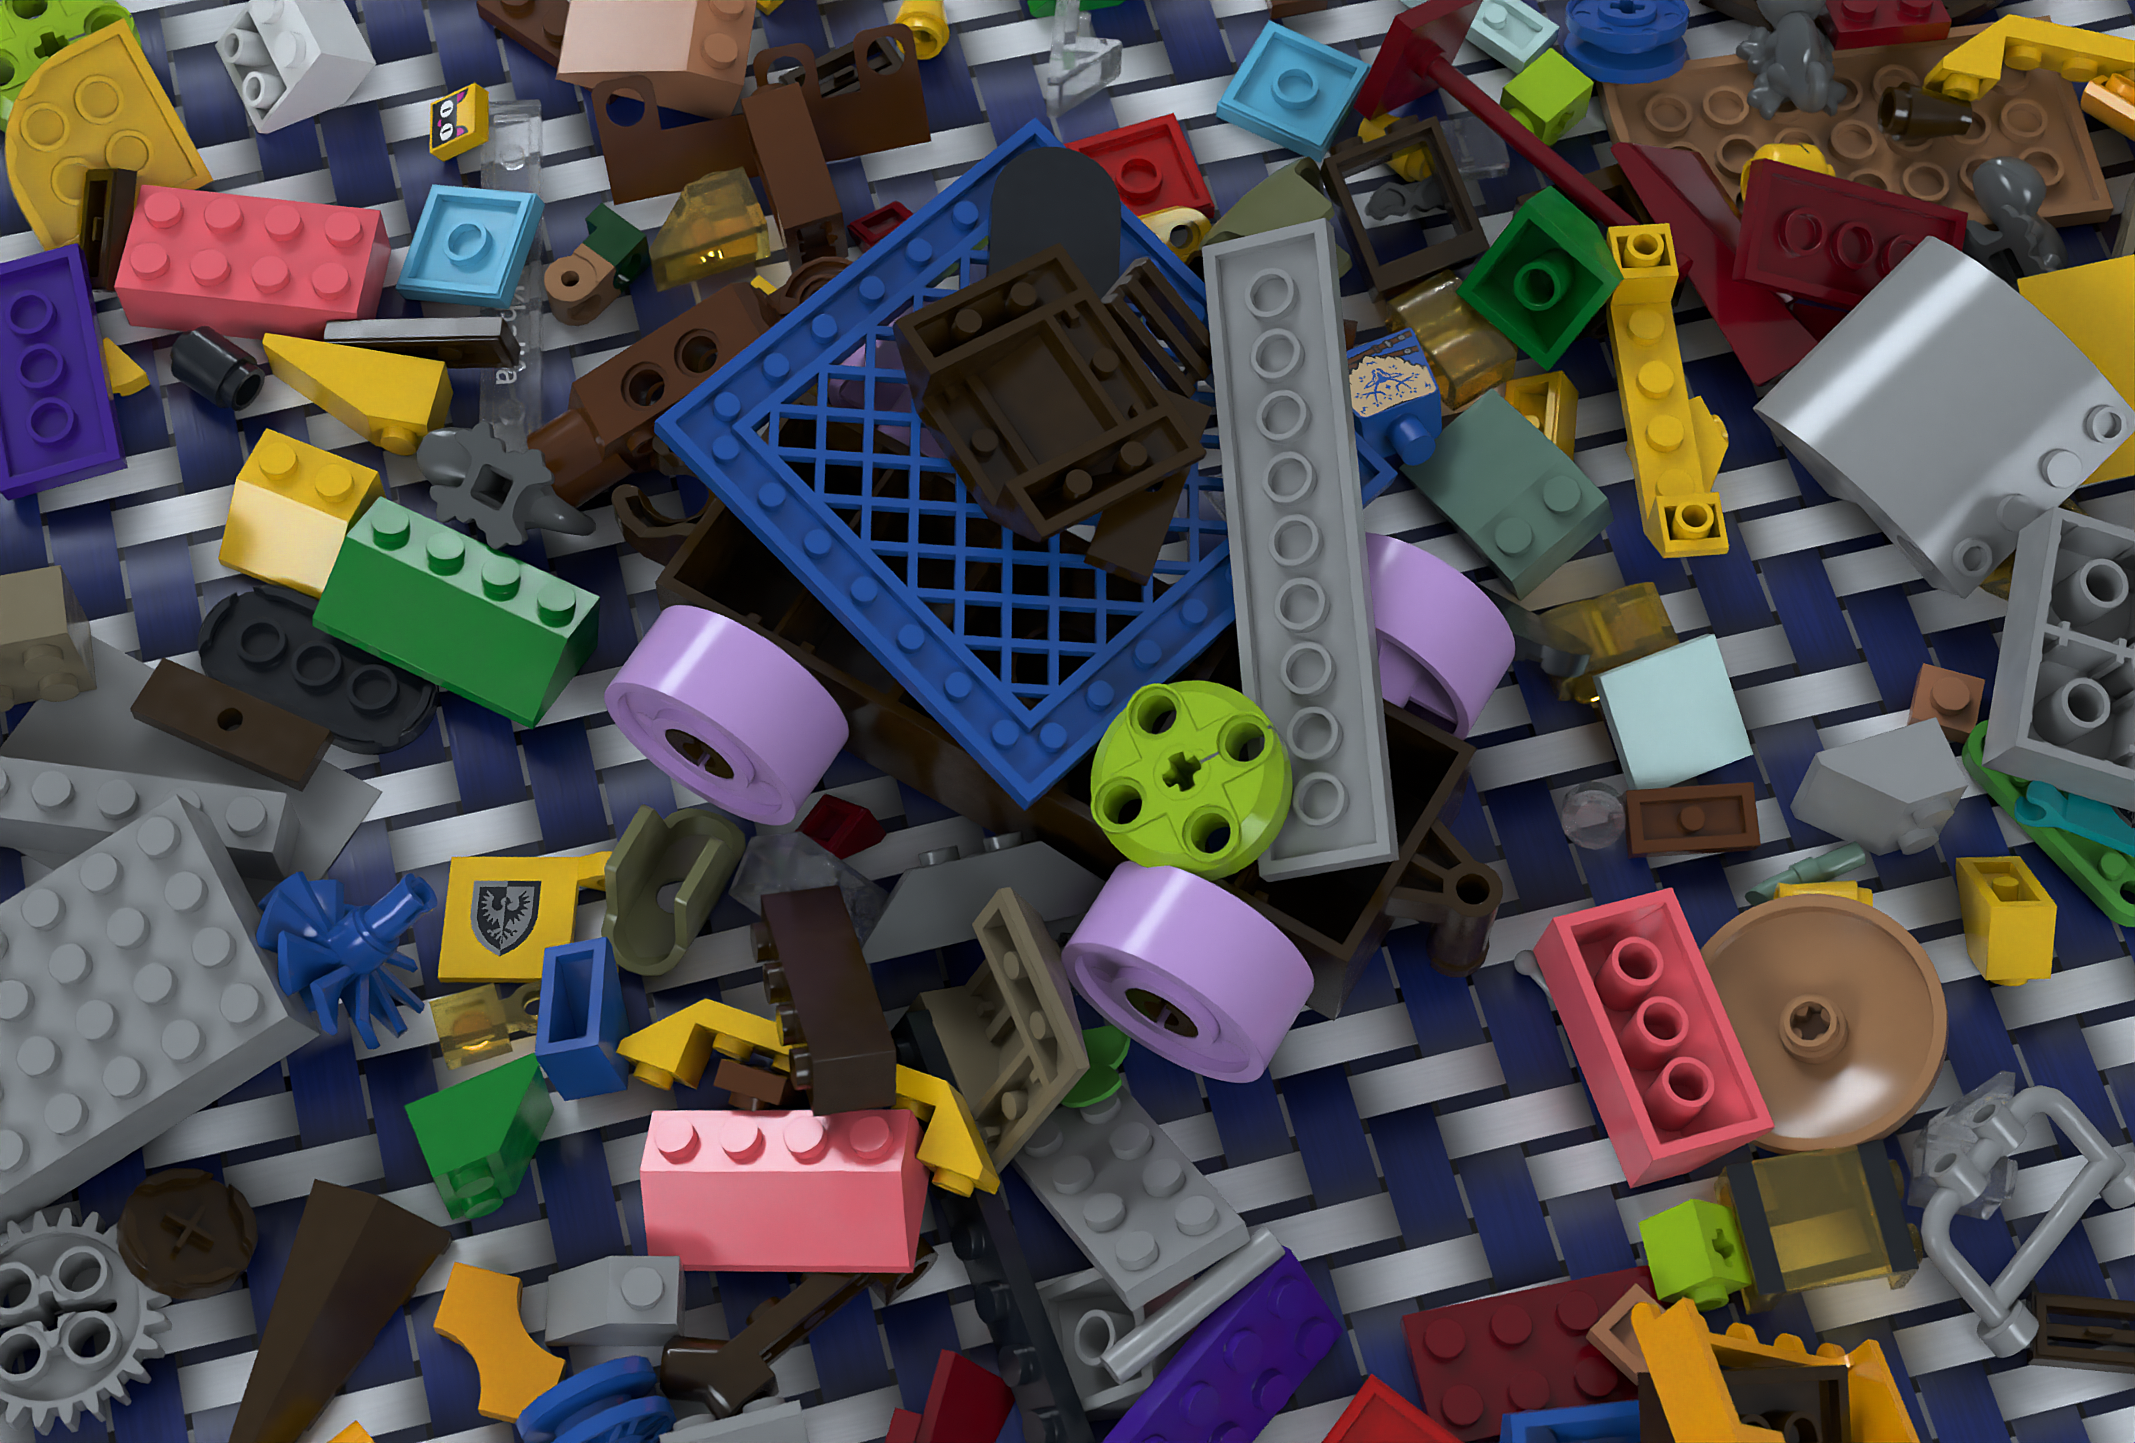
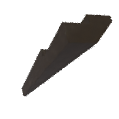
(339, 1289)

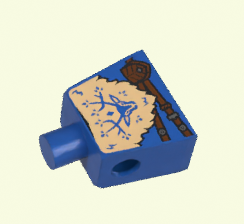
(1395, 397)

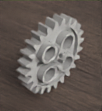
(62, 1379)

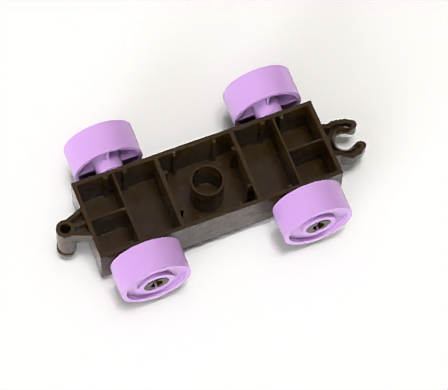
(760, 687)

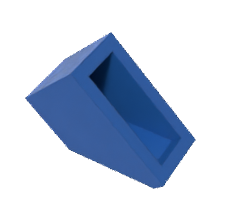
(582, 1020)

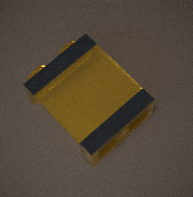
(1819, 1221)

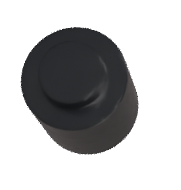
(216, 368)

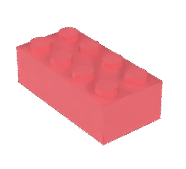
(249, 264)

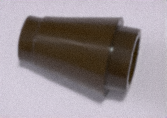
(1921, 113)

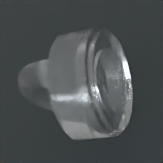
(1593, 815)

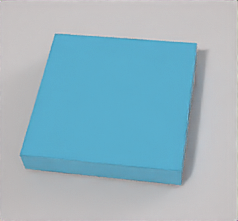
(1293, 91)
(470, 246)

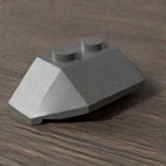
(947, 893)

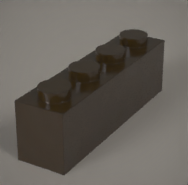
(824, 1001)

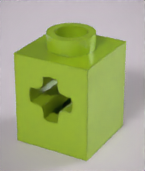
(1548, 96)
(1695, 1254)

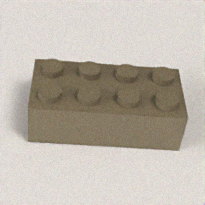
(42, 639)

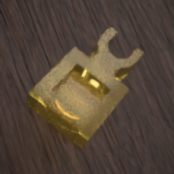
(478, 1024)

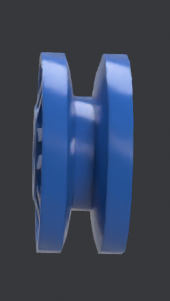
(1626, 39)
(600, 1407)

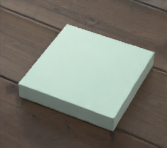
(1673, 714)

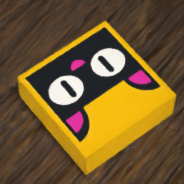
(459, 122)

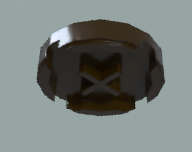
(186, 1234)

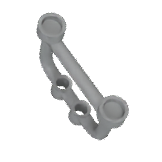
(2005, 1321)

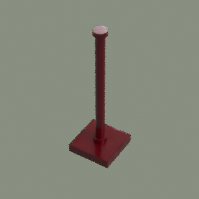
(1419, 60)

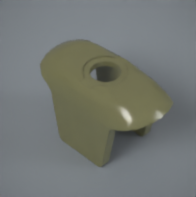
(1281, 200)
(683, 847)

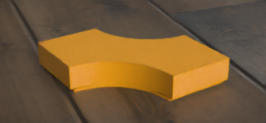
(485, 1318)

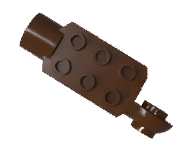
(616, 404)

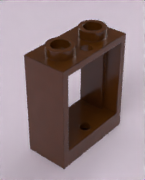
(794, 174)

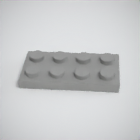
(1128, 1197)

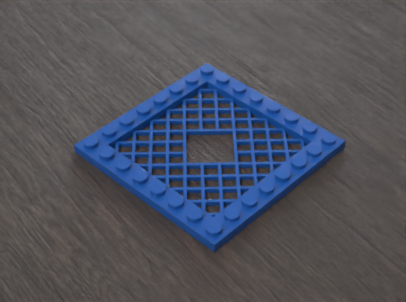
(718, 441)

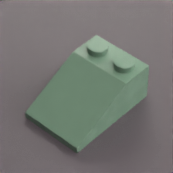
(1510, 493)

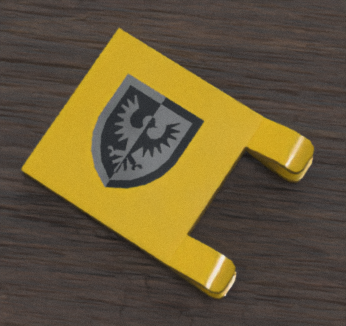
(509, 912)

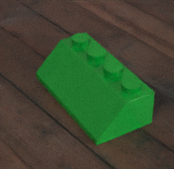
(458, 612)

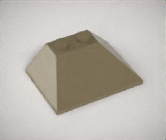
(1010, 1027)

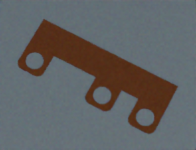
(658, 162)

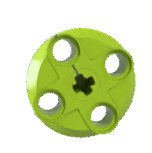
(30, 42)
(1191, 779)

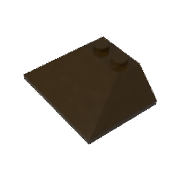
(1040, 397)

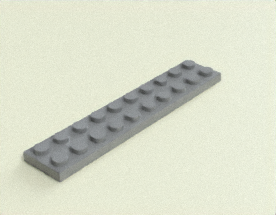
(1300, 542)

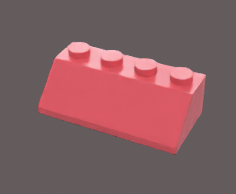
(1651, 1036)
(784, 1190)

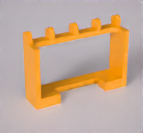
(1695, 1397)

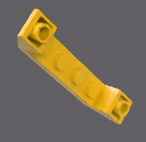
(2027, 46)
(1654, 398)
(683, 1042)

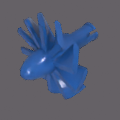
(340, 949)

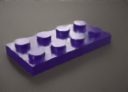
(53, 377)
(1237, 1364)

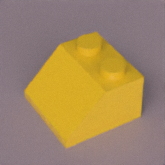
(294, 512)

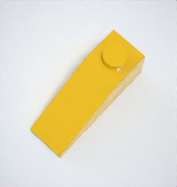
(375, 393)

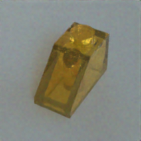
(709, 230)

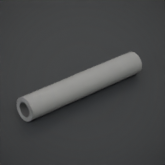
(1191, 1305)

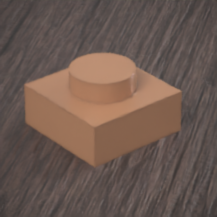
(1948, 697)
(1616, 1336)

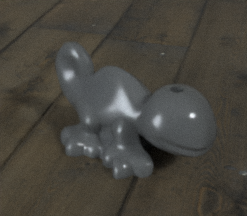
(1791, 60)
(2026, 242)
(496, 488)

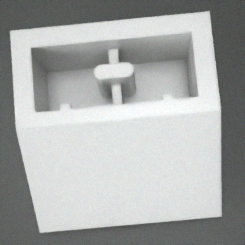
(294, 59)

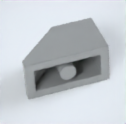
(617, 1302)

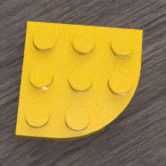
(93, 111)

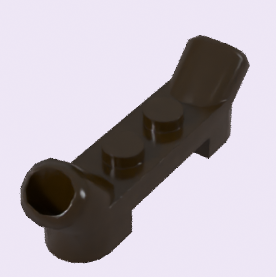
(737, 1370)

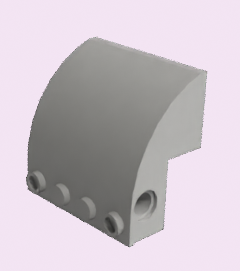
(1948, 414)

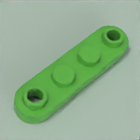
(2091, 865)

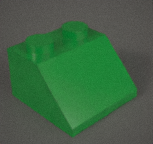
(1543, 277)
(483, 1135)

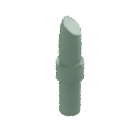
(1810, 871)

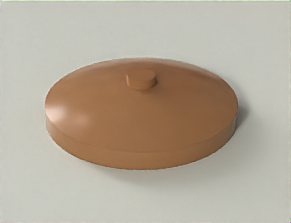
(1831, 1018)

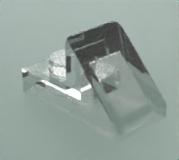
(1077, 62)

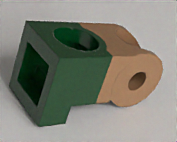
(598, 270)

